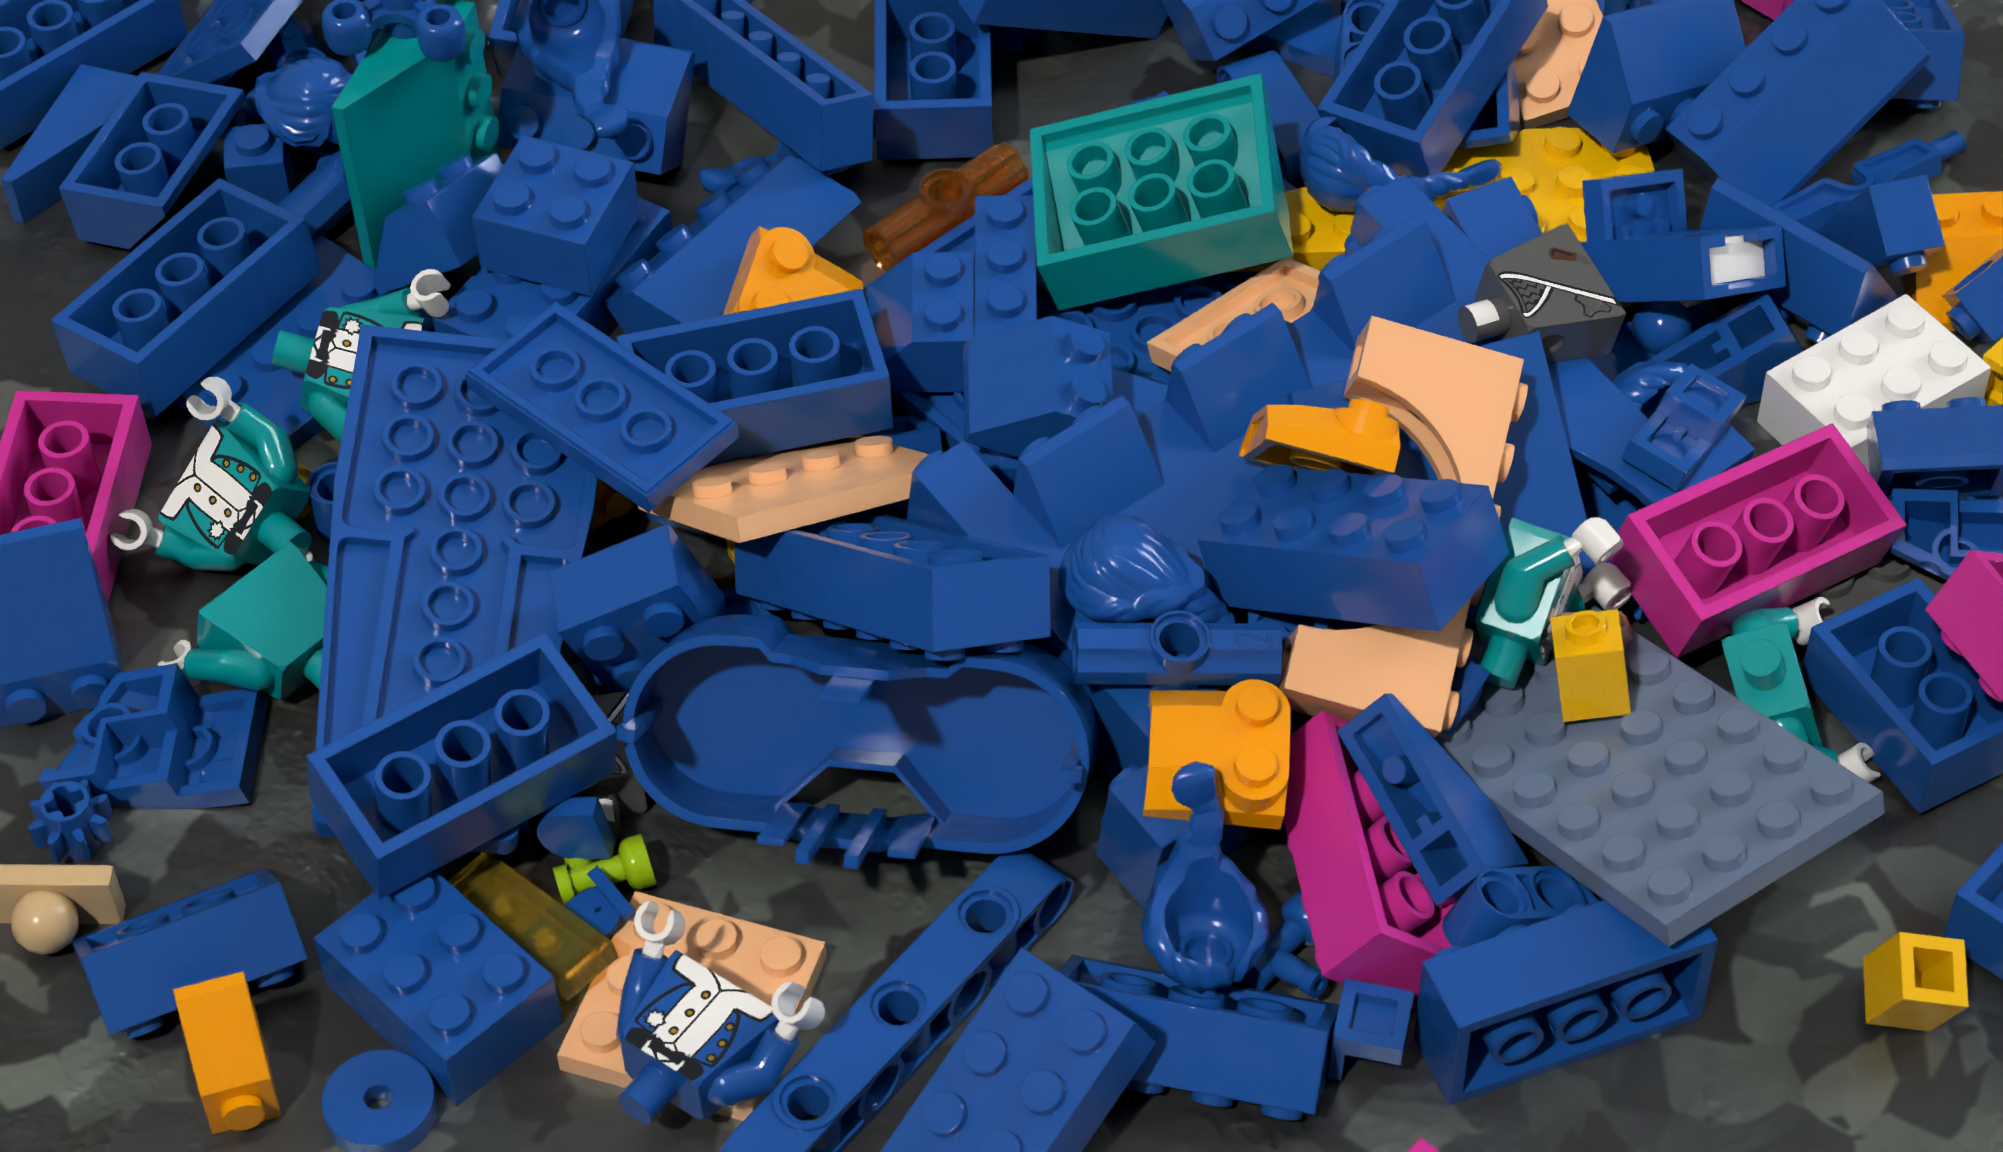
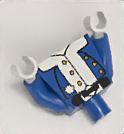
(696, 1034)

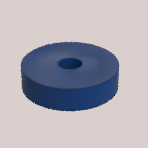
(372, 1078)

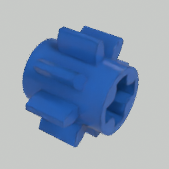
(70, 821)

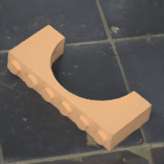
(1458, 412)

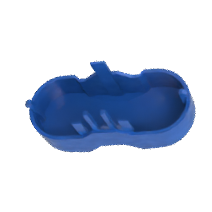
(753, 713)

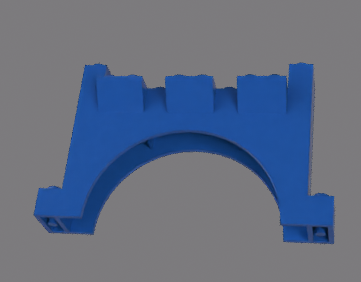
(1184, 466)

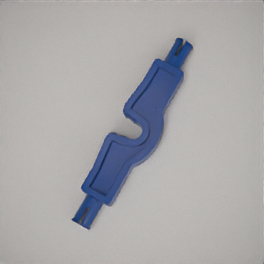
(1914, 158)

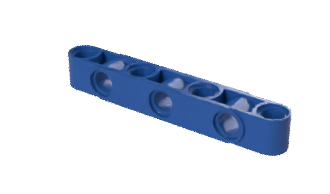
(931, 987)

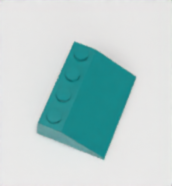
(409, 118)
(1158, 193)

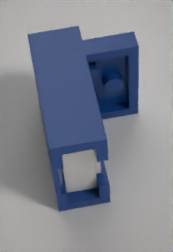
(1648, 253)

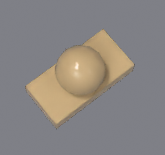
(52, 901)

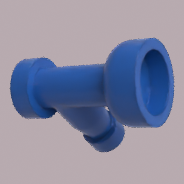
(1277, 956)

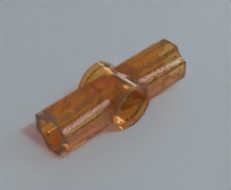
(943, 203)

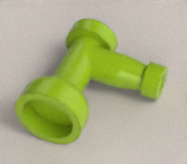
(629, 865)

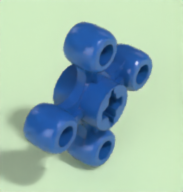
(438, 27)

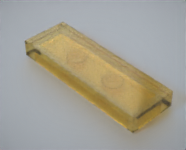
(537, 923)

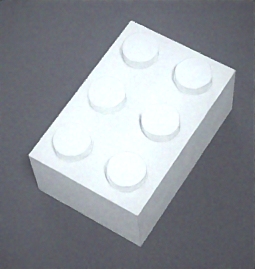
(1875, 361)

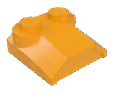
(784, 269)
(1324, 439)
(1235, 731)

